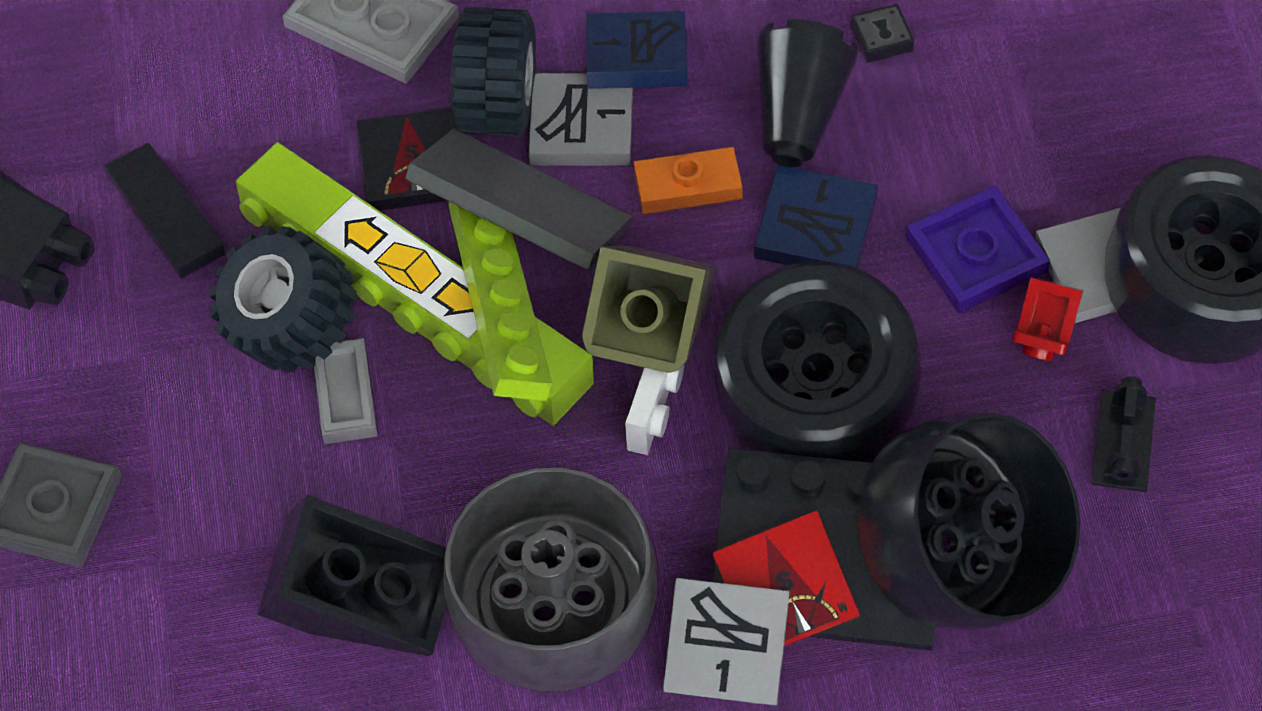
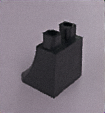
(34, 245)

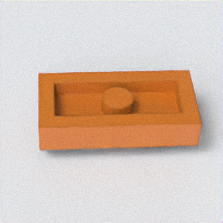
(688, 180)

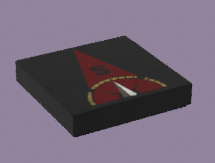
(390, 147)

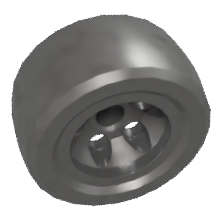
(547, 521)

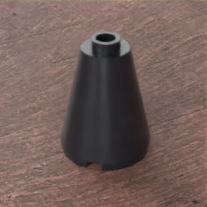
(800, 86)

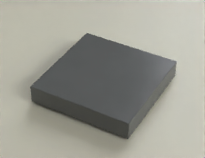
(54, 503)

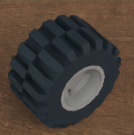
(493, 71)
(282, 299)

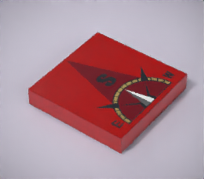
(795, 560)

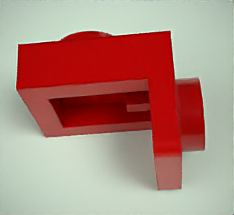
(1047, 318)

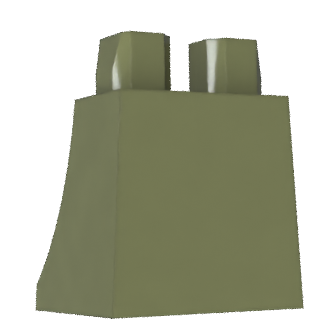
(646, 307)

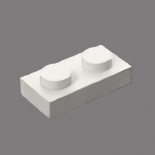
(648, 410)

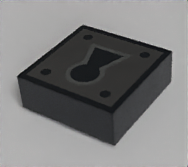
(882, 33)

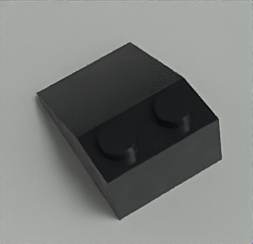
(356, 580)

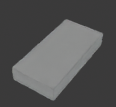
(345, 393)

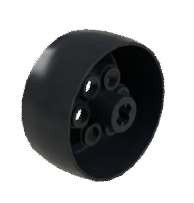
(1189, 296)
(832, 419)
(1015, 519)

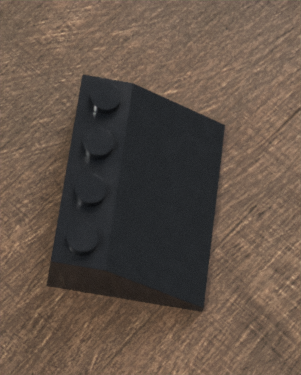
(777, 488)

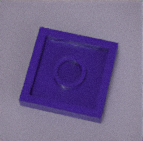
(977, 249)

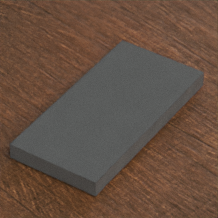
(518, 198)

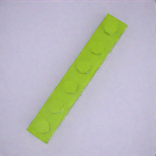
(501, 308)

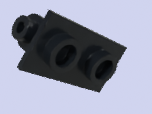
(1124, 437)

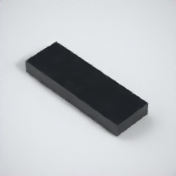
(165, 210)

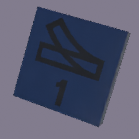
(636, 50)
(815, 218)

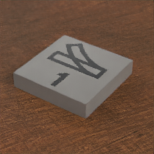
(579, 123)
(726, 641)

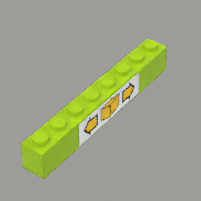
(398, 271)

